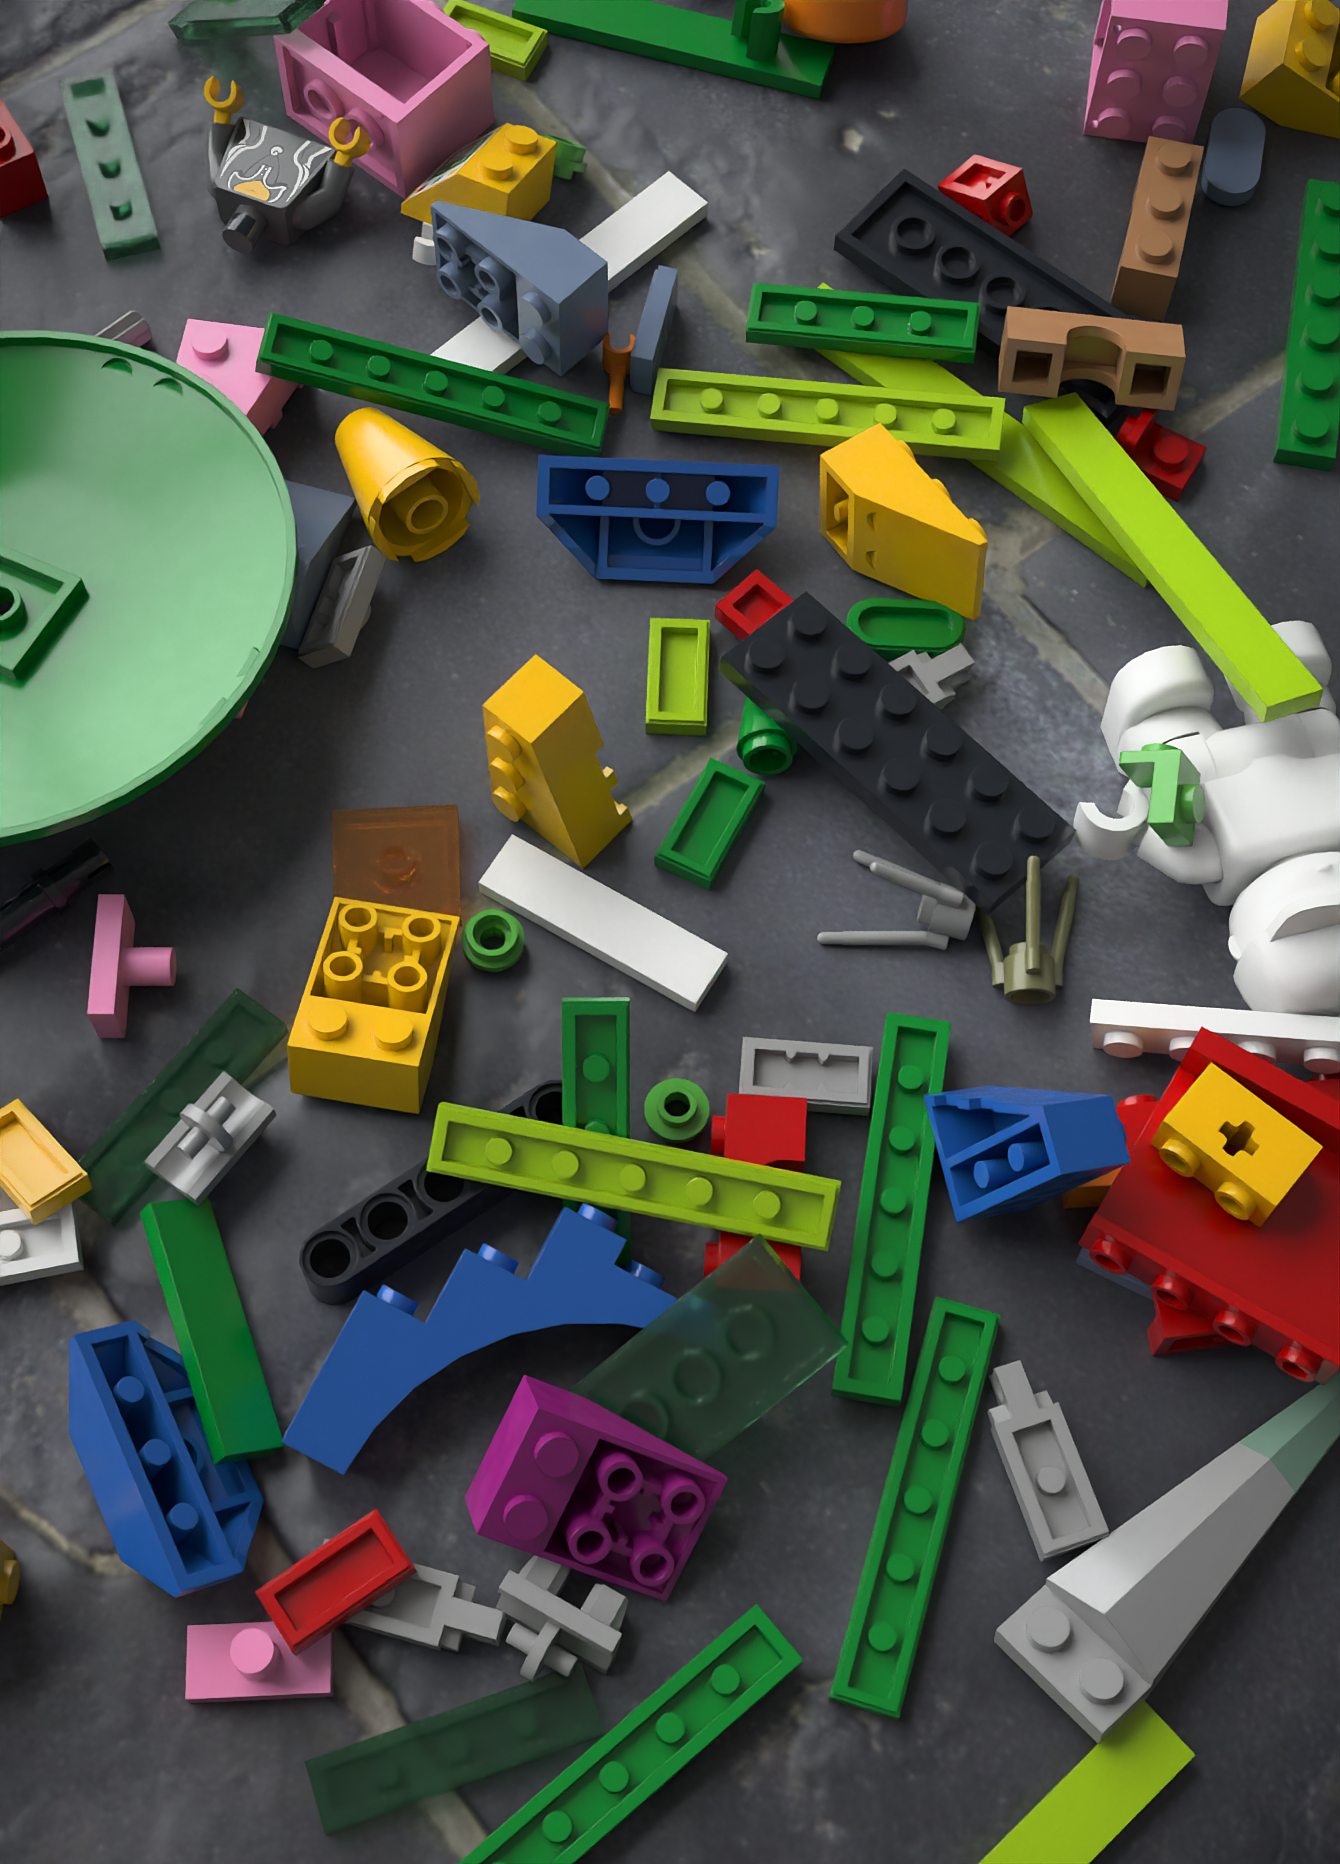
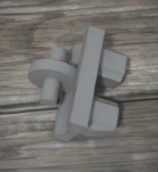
(210, 1138)
(553, 1629)

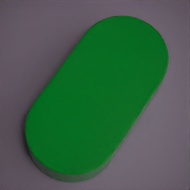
(903, 625)

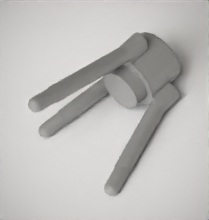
(942, 908)

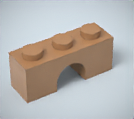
(1157, 228)
(1131, 357)

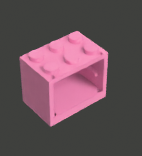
(1153, 67)
(398, 74)

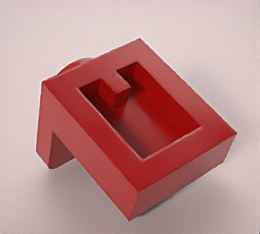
(991, 191)
(1160, 453)

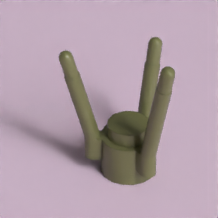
(1029, 972)

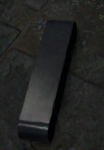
(409, 1201)

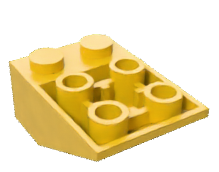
(1296, 66)
(900, 522)
(373, 1006)

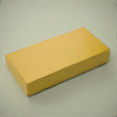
(35, 1166)

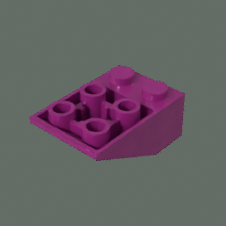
(591, 1491)

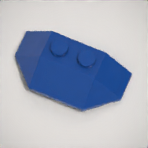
(656, 514)
(151, 1462)

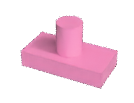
(120, 965)
(254, 1664)

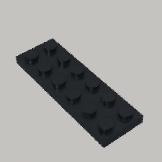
(939, 250)
(896, 751)

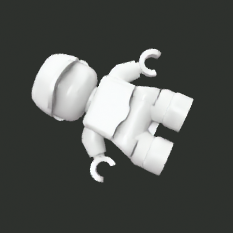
(1266, 822)

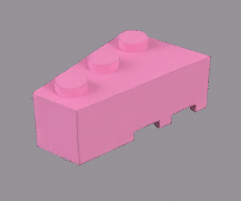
(227, 360)

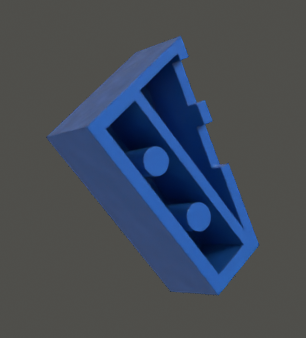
(1021, 1145)

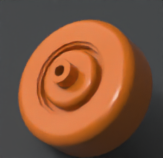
(845, 19)

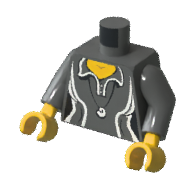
(272, 179)

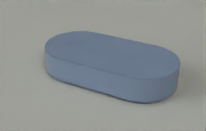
(1233, 157)

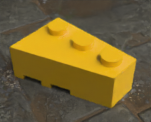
(547, 763)

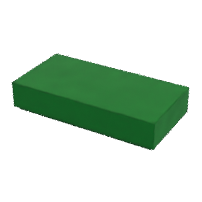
(709, 824)

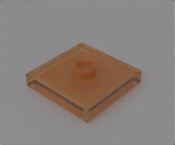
(399, 857)

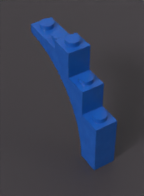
(390, 1352)

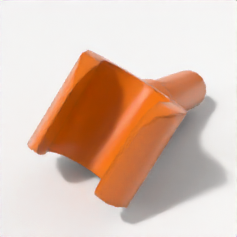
(617, 364)

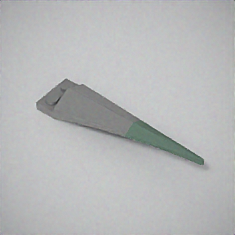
(1135, 1598)

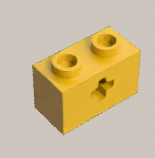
(1223, 1113)

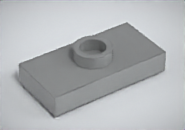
(342, 607)
(828, 1075)

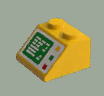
(497, 173)

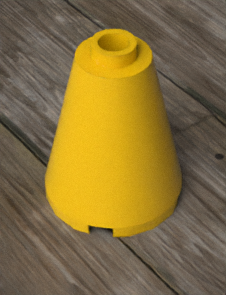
(404, 486)

